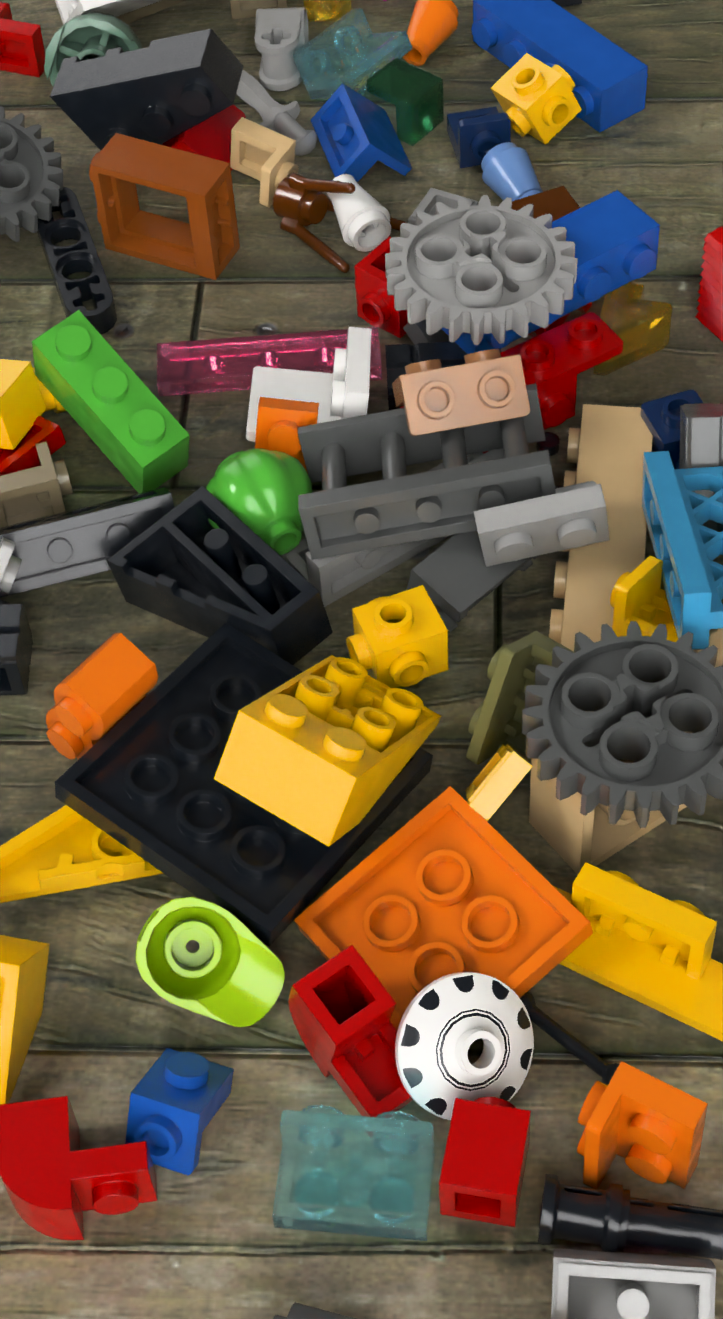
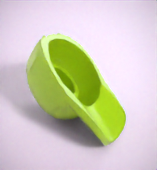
(225, 979)

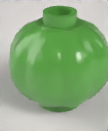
(263, 494)

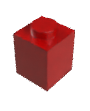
(485, 1161)

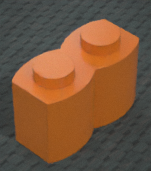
(98, 695)

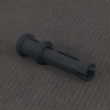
(618, 1221)

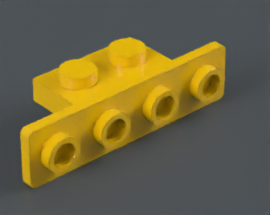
(648, 948)

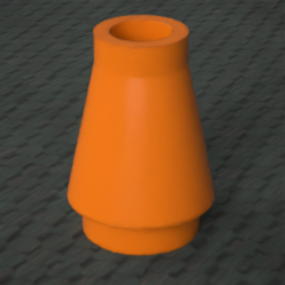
(429, 27)

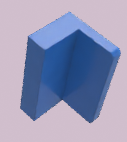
(357, 135)

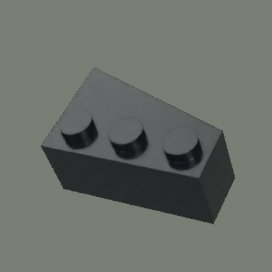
(150, 89)
(220, 577)

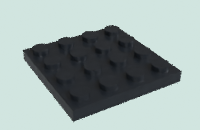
(158, 793)

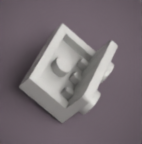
(543, 524)

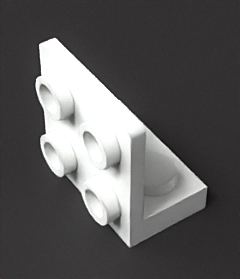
(338, 393)

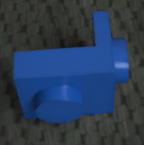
(175, 1107)

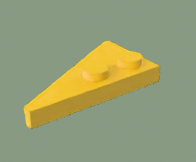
(63, 856)

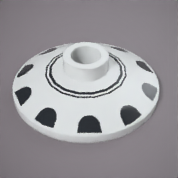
(442, 1026)

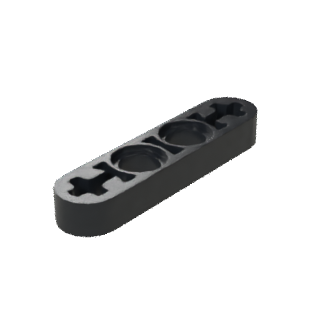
(74, 259)

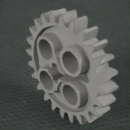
(481, 269)

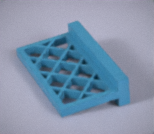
(683, 543)

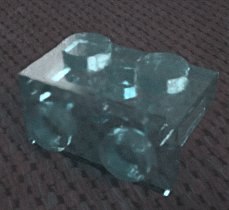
(347, 55)
(355, 1173)

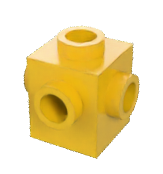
(537, 98)
(399, 638)

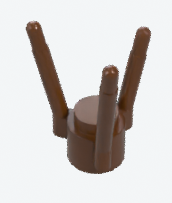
(302, 203)

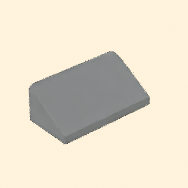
(631, 1286)

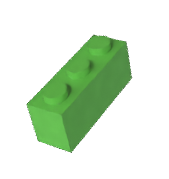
(110, 403)

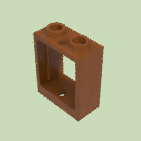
(196, 247)

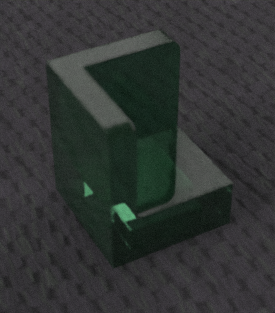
(415, 95)

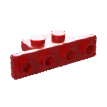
(557, 358)

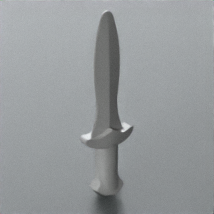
(275, 115)

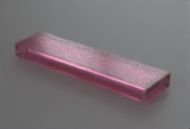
(229, 362)

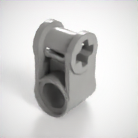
(277, 38)

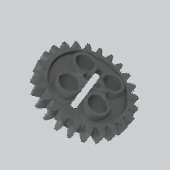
(28, 176)
(641, 703)

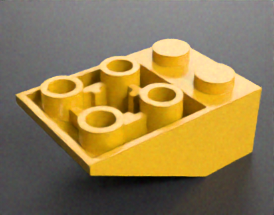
(324, 746)

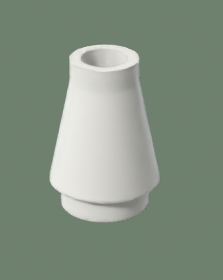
(360, 217)

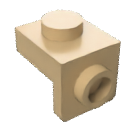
(262, 156)

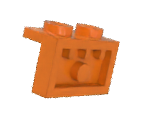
(643, 1122)

